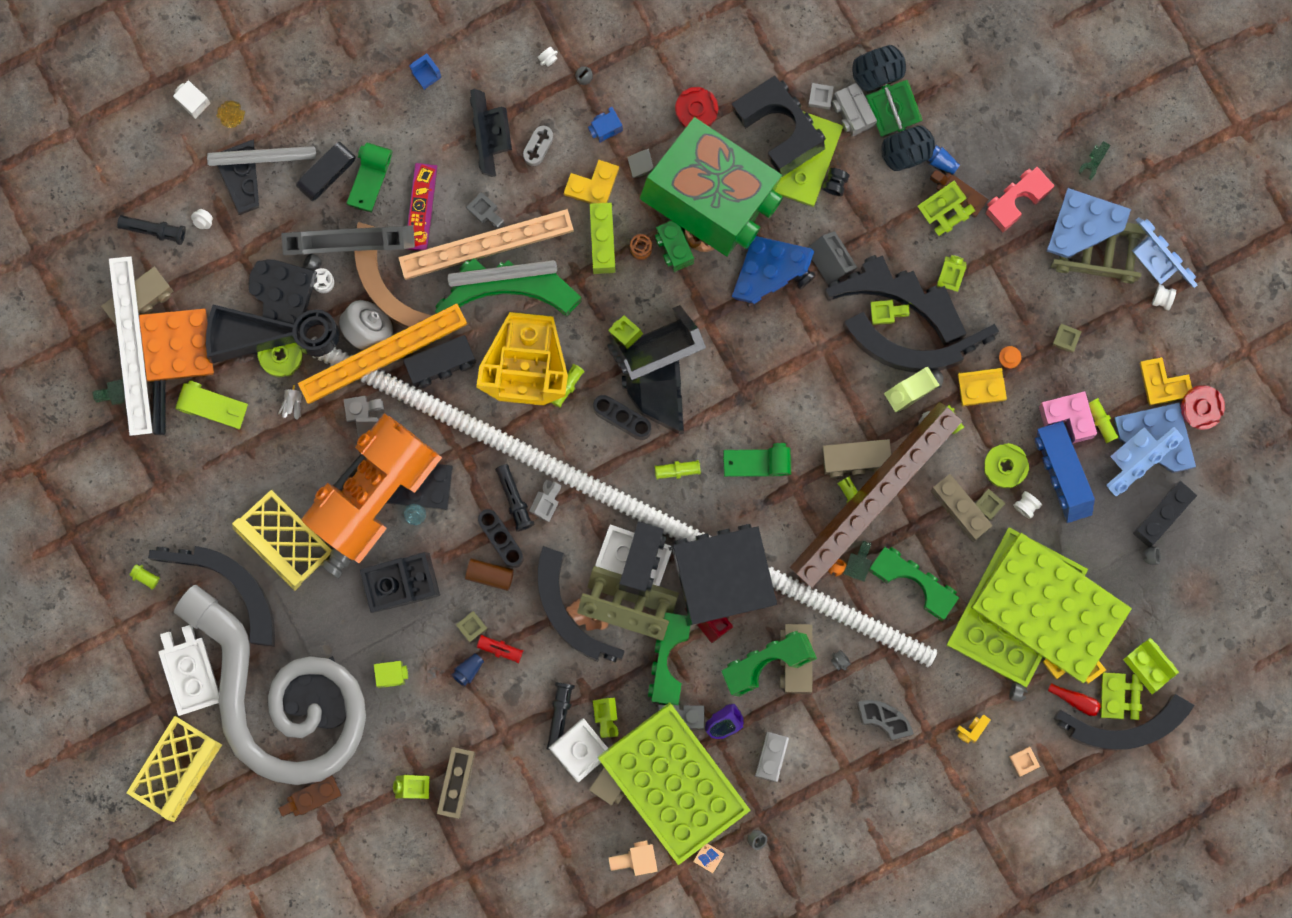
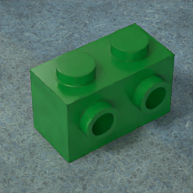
(675, 246)

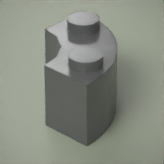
(884, 717)

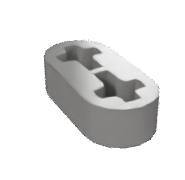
(533, 144)

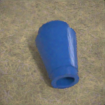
(943, 160)

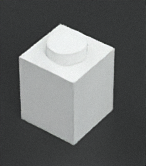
(191, 99)

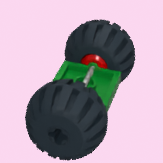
(893, 107)

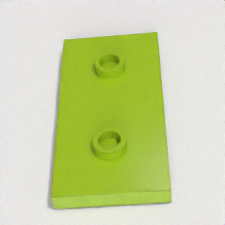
(806, 180)

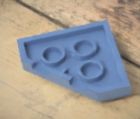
(1084, 223)
(1158, 423)

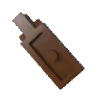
(973, 197)
(311, 797)

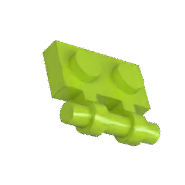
(941, 203)
(1113, 696)

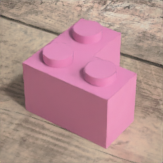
(1073, 411)

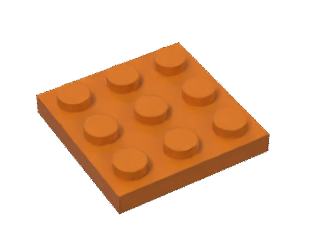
(175, 345)

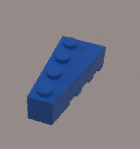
(1065, 472)

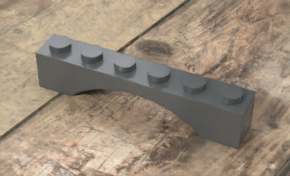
(348, 240)

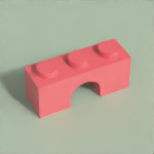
(1033, 186)

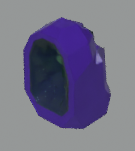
(725, 722)

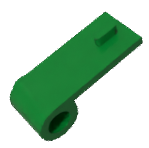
(370, 176)
(758, 463)

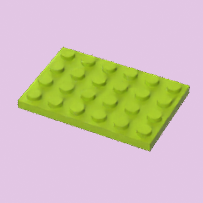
(1051, 608)
(986, 641)
(674, 783)

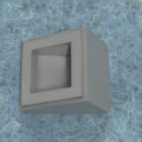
(640, 163)
(364, 424)

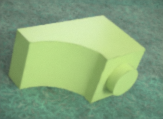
(911, 389)

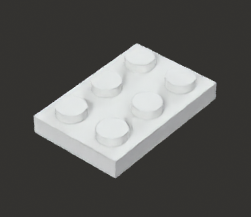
(616, 550)

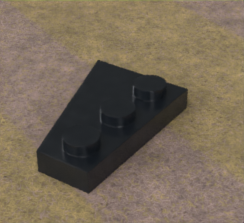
(241, 181)

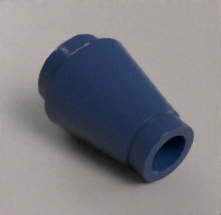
(467, 670)

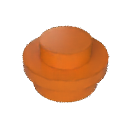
(1010, 357)

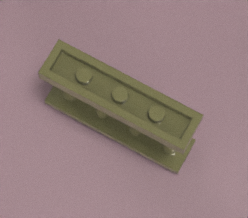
(1133, 233)
(632, 619)

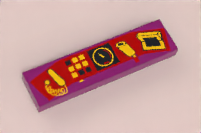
(422, 204)

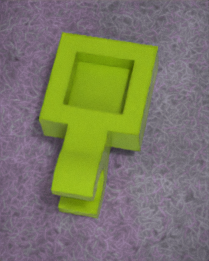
(884, 312)
(605, 714)

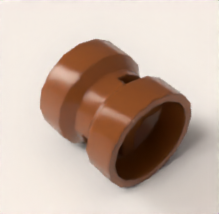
(638, 250)

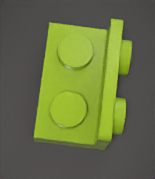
(1151, 665)

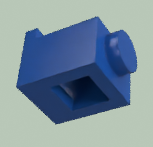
(605, 125)

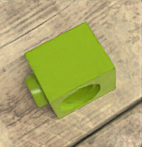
(390, 674)

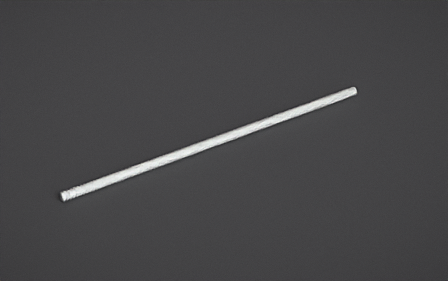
(627, 504)

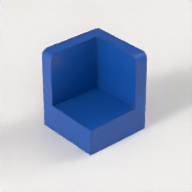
(425, 71)

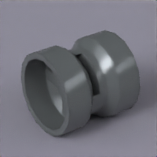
(336, 562)

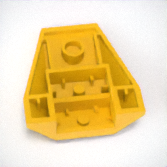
(524, 362)

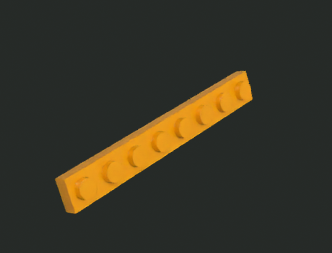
(382, 353)

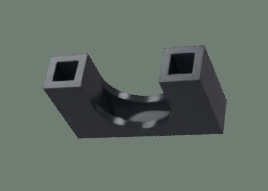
(774, 98)

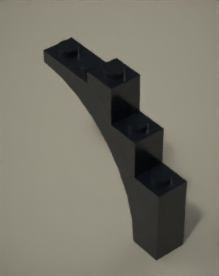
(905, 288)

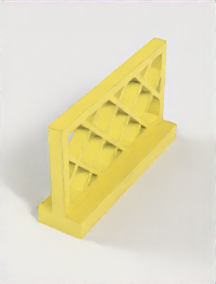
(268, 553)
(190, 778)

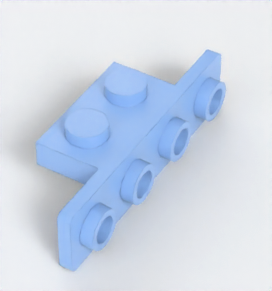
(1157, 258)
(1139, 455)

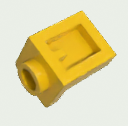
(977, 727)

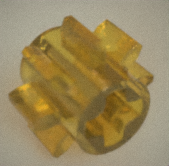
(230, 114)

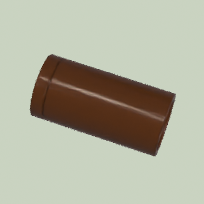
(489, 574)

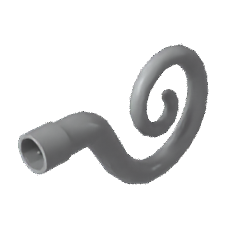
(205, 613)

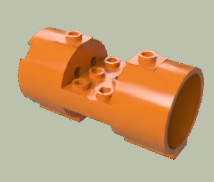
(348, 516)

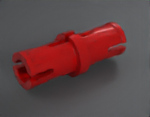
(485, 644)

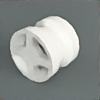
(321, 279)
(1164, 297)
(1027, 505)

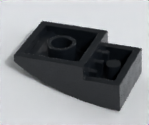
(400, 582)

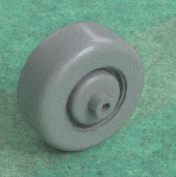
(365, 324)

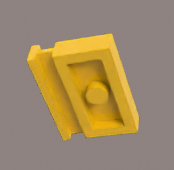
(982, 387)

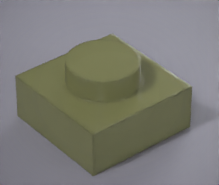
(1066, 338)
(989, 504)
(471, 626)

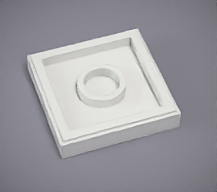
(579, 750)

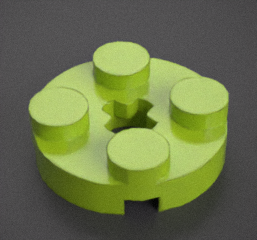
(286, 365)
(994, 471)

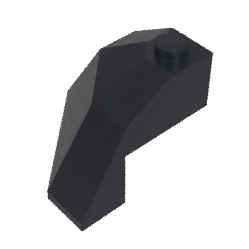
(658, 396)

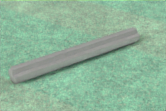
(260, 156)
(502, 273)

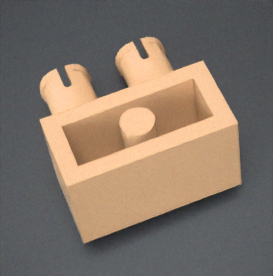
(639, 858)

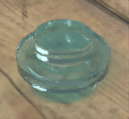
(414, 514)

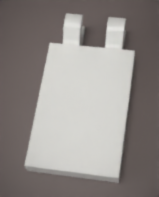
(189, 672)

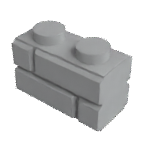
(854, 110)
(772, 757)

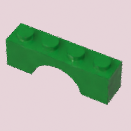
(938, 599)
(744, 674)
(666, 687)

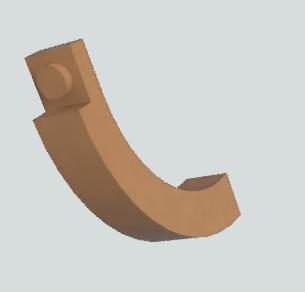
(369, 274)

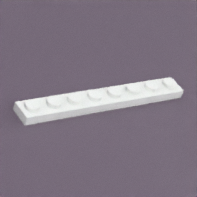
(130, 345)

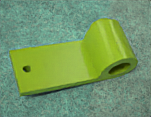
(210, 405)

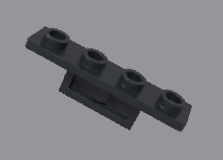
(491, 131)

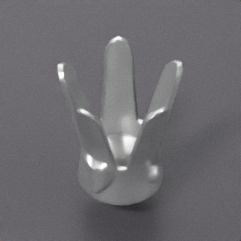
(291, 398)

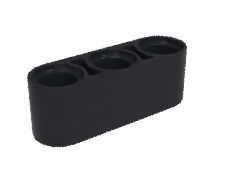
(325, 171)
(616, 408)
(495, 529)

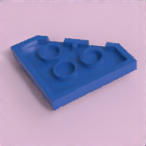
(769, 268)

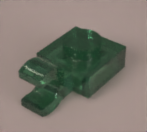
(1097, 154)
(114, 392)
(858, 565)

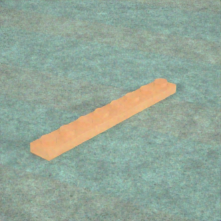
(486, 244)

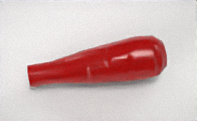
(1077, 700)

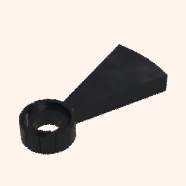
(239, 333)

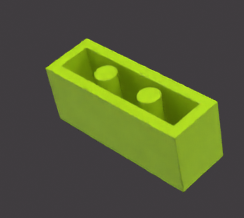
(602, 238)

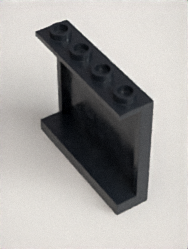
(659, 346)
(723, 574)

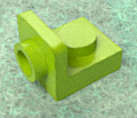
(952, 273)
(625, 332)
(411, 787)

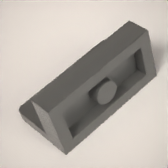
(832, 257)

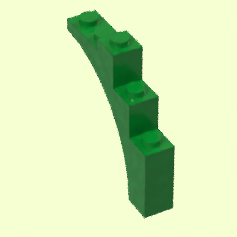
(546, 288)

